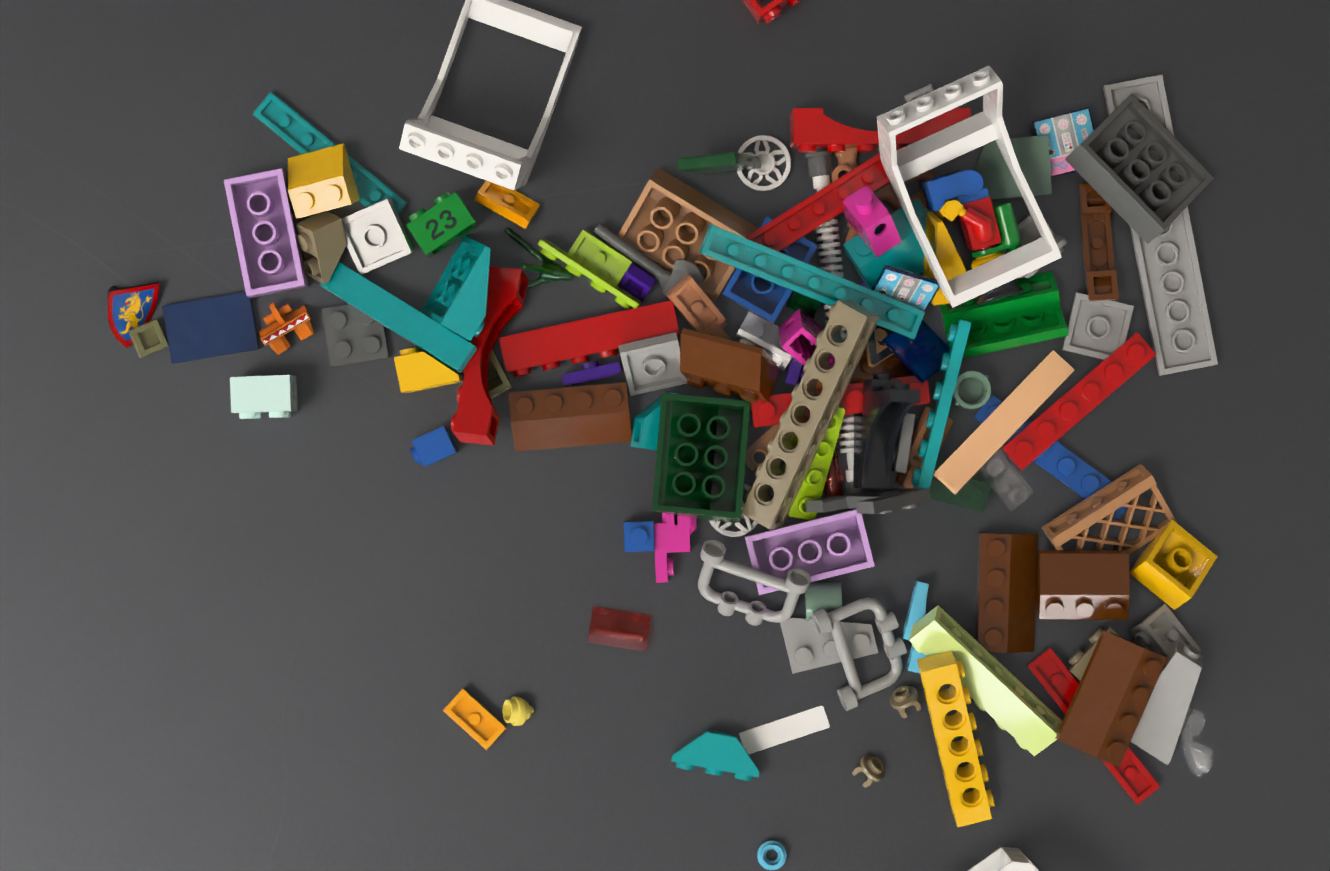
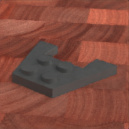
(872, 501)

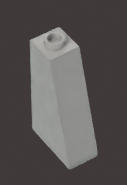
(1169, 703)

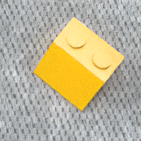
(321, 181)
(422, 371)
(1173, 565)

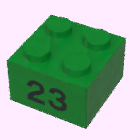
(441, 224)

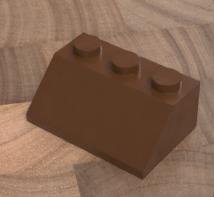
(727, 366)
(1083, 584)

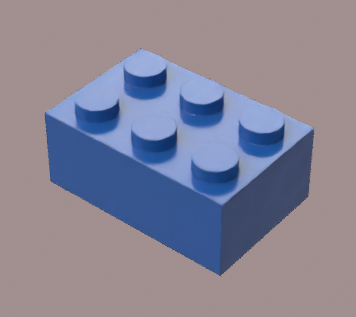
(763, 296)

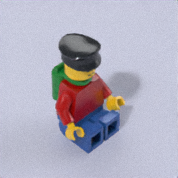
(979, 220)

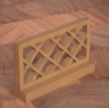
(1101, 508)

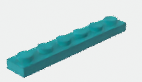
(943, 392)

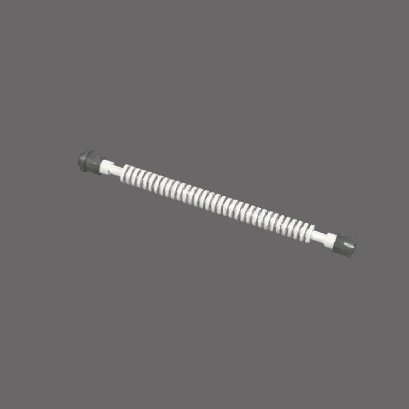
(820, 170)

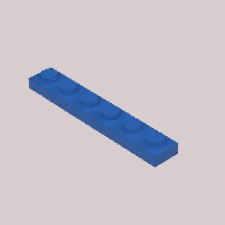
(1059, 462)

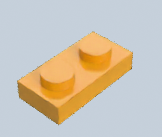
(507, 203)
(474, 719)

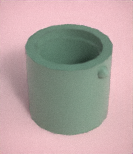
(971, 390)
(822, 596)

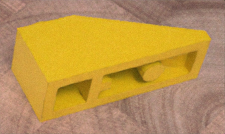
(945, 253)

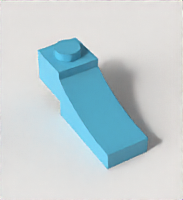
(916, 611)

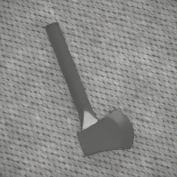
(665, 278)

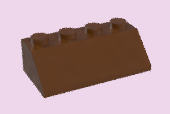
(570, 416)
(1006, 592)
(1111, 698)

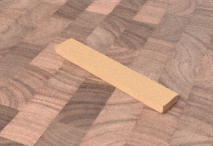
(1003, 422)

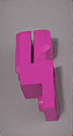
(668, 539)

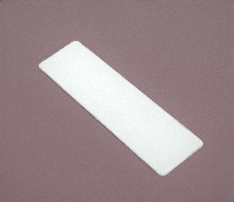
(784, 730)

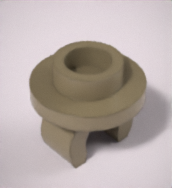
(904, 697)
(872, 768)

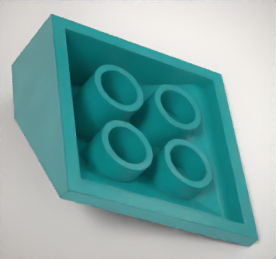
(462, 290)

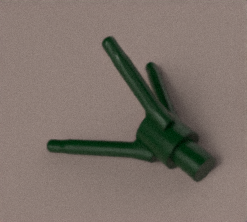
(547, 270)

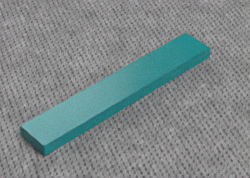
(307, 138)
(400, 317)

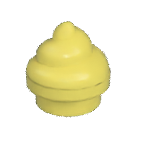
(516, 711)

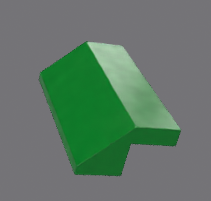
(1011, 320)

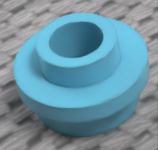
(771, 864)

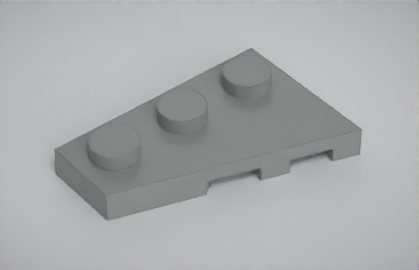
(811, 650)

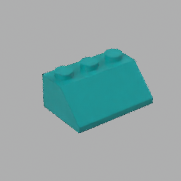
(904, 255)

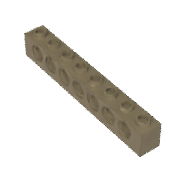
(810, 433)

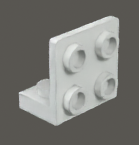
(763, 334)

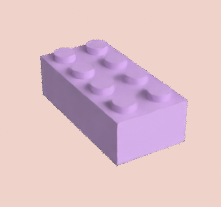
(265, 233)
(819, 546)

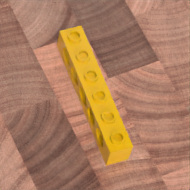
(934, 673)

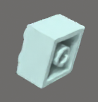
(263, 394)

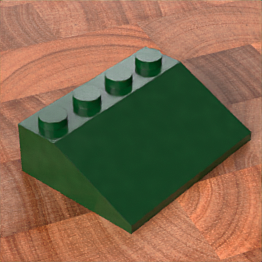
(701, 457)

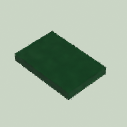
(719, 163)

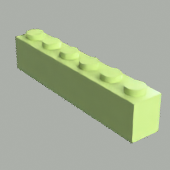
(988, 682)

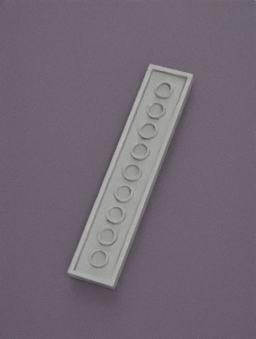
(1169, 263)

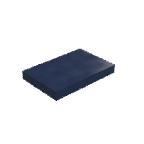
(210, 327)

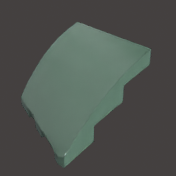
(1033, 161)

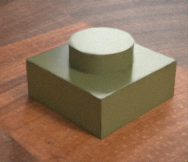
(148, 338)

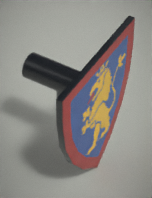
(130, 308)

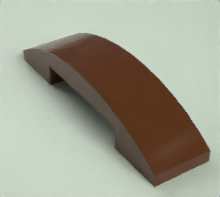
(1097, 245)

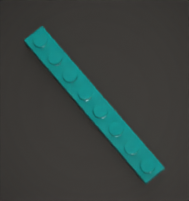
(808, 279)

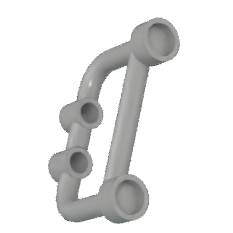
(756, 611)
(893, 648)

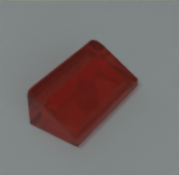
(619, 629)

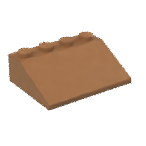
(672, 223)

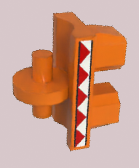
(275, 333)

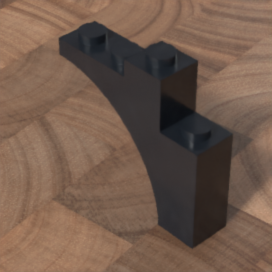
(877, 430)

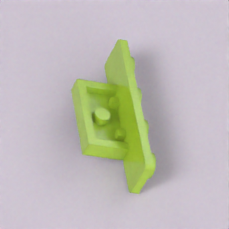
(597, 262)
(817, 474)

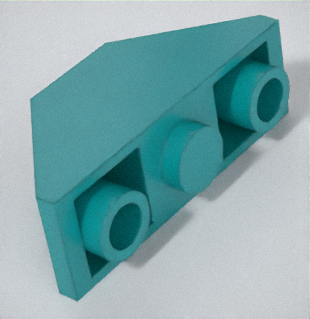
(717, 754)

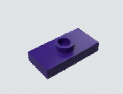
(590, 372)

